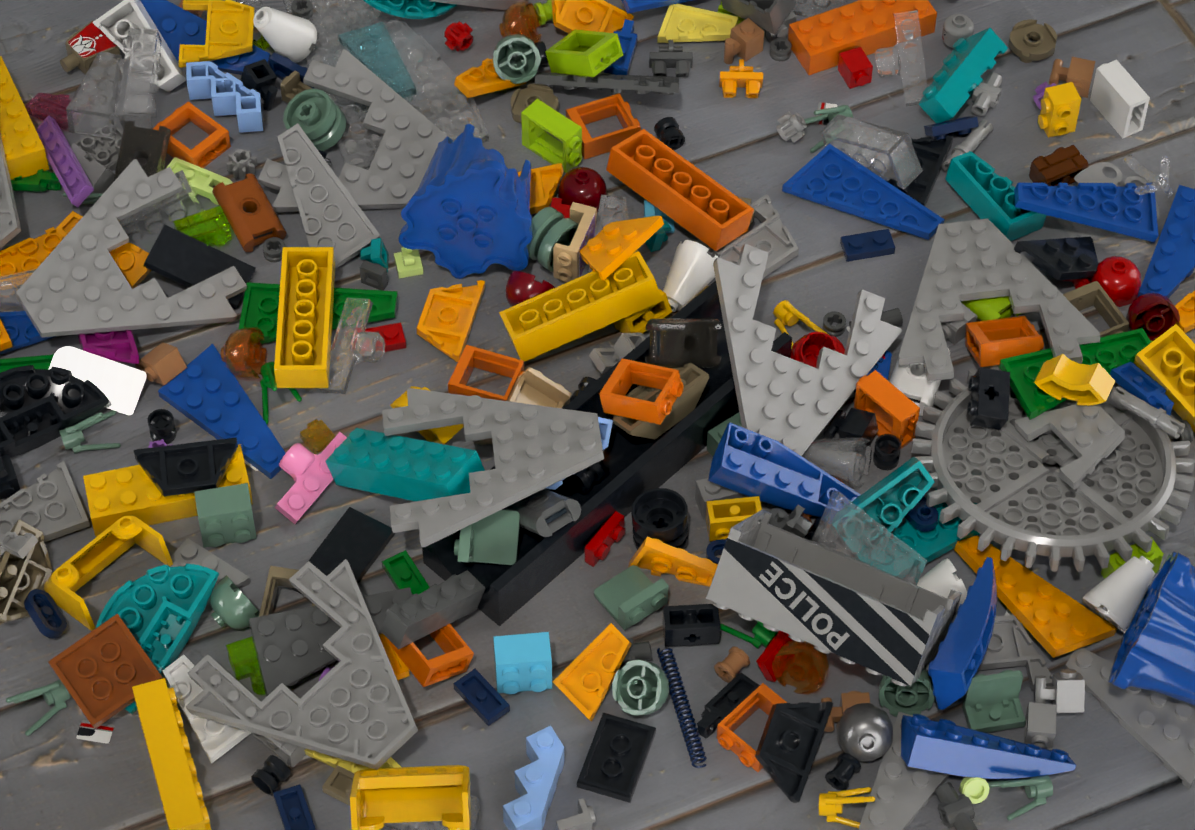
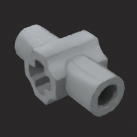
(987, 94)

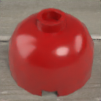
(1119, 279)

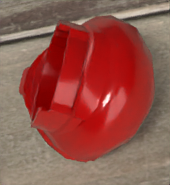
(808, 347)

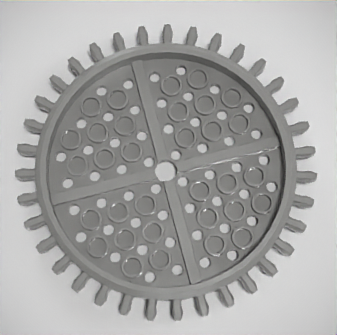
(976, 460)

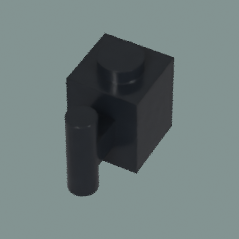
(261, 79)
(856, 424)
(8, 479)

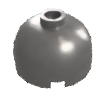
(865, 732)

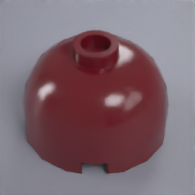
(582, 187)
(522, 287)
(1153, 314)

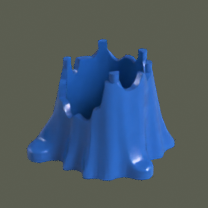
(470, 209)
(1160, 642)

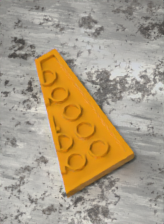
(1043, 609)

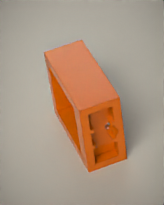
(600, 110)
(205, 151)
(1001, 339)
(487, 361)
(643, 374)
(892, 408)
(452, 663)
(760, 698)

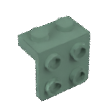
(490, 539)
(631, 596)
(994, 702)

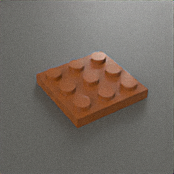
(104, 669)

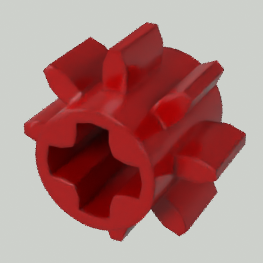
(458, 36)

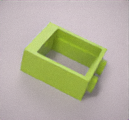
(582, 53)
(540, 118)

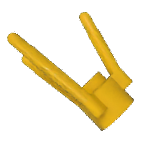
(789, 315)
(832, 804)

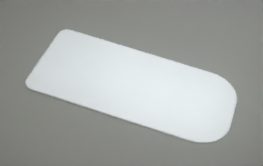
(117, 381)

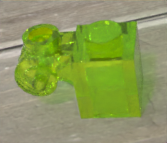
(245, 663)

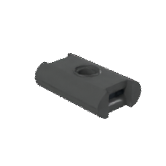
(546, 512)

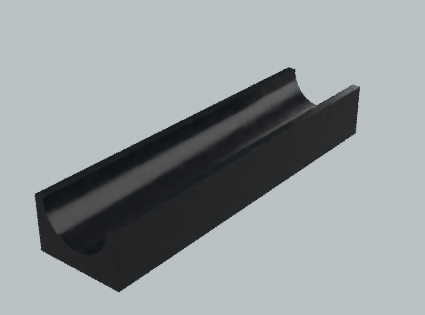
(629, 467)

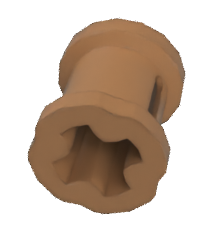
(732, 664)

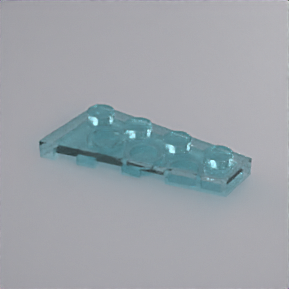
(378, 53)

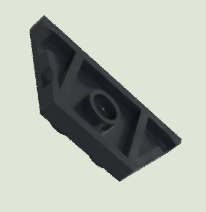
(931, 156)
(1063, 256)
(187, 466)
(792, 743)

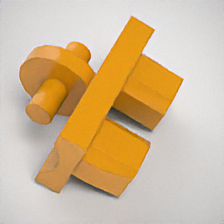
(740, 77)

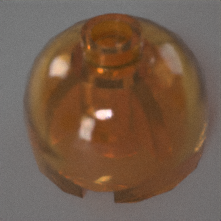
(521, 19)
(244, 353)
(800, 666)

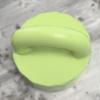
(974, 788)

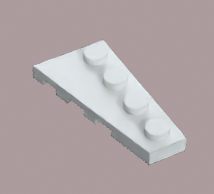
(212, 735)

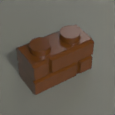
(1058, 167)

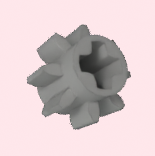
(791, 126)
(241, 163)

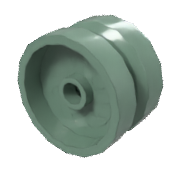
(317, 117)
(547, 229)

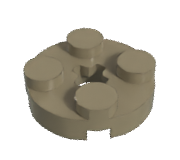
(1028, 50)
(522, 99)

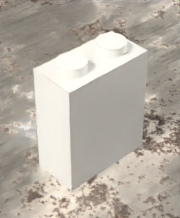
(1119, 98)

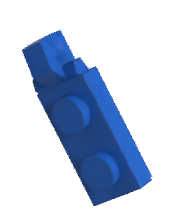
(628, 44)
(1142, 386)

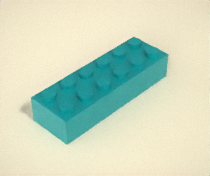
(402, 466)

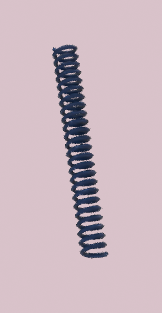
(682, 710)

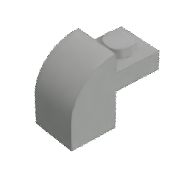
(607, 357)

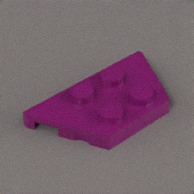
(111, 345)

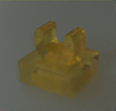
(317, 436)

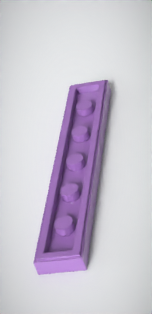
(64, 162)

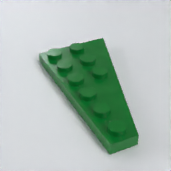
(262, 304)
(1109, 353)

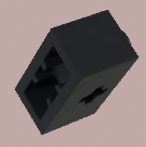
(989, 398)
(691, 625)

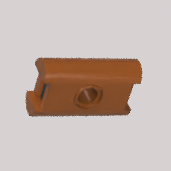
(246, 197)

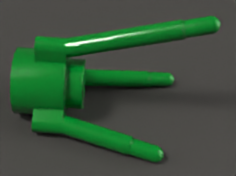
(268, 380)
(762, 635)

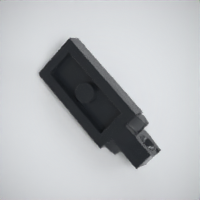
(725, 703)

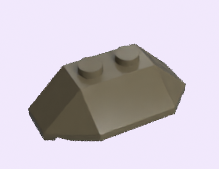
(693, 381)
(22, 575)

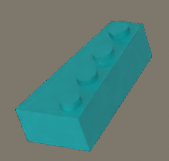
(961, 74)
(991, 196)
(896, 494)

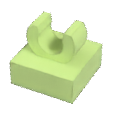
(408, 263)

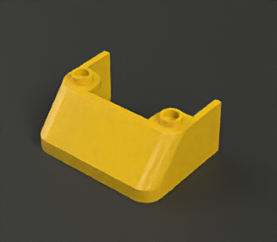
(96, 557)
(411, 796)

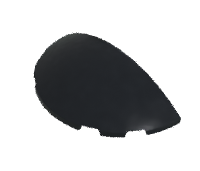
(40, 404)

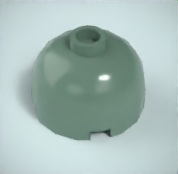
(516, 58)
(231, 605)
(640, 687)
(909, 698)

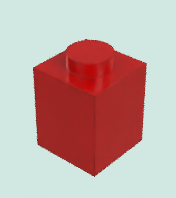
(855, 67)

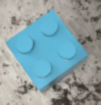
(523, 662)

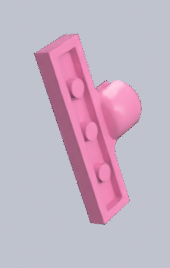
(310, 477)

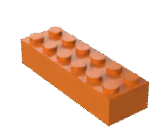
(859, 24)
(679, 189)

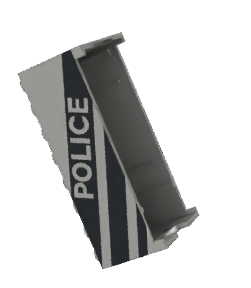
(830, 600)

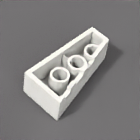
(134, 15)

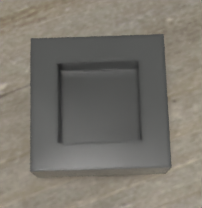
(373, 275)

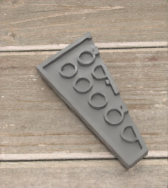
(324, 204)

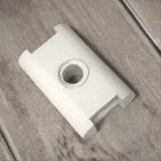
(913, 383)

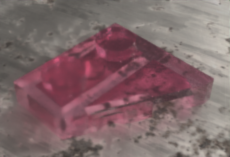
(47, 104)

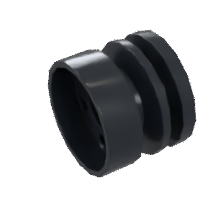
(661, 516)

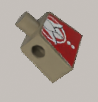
(85, 46)

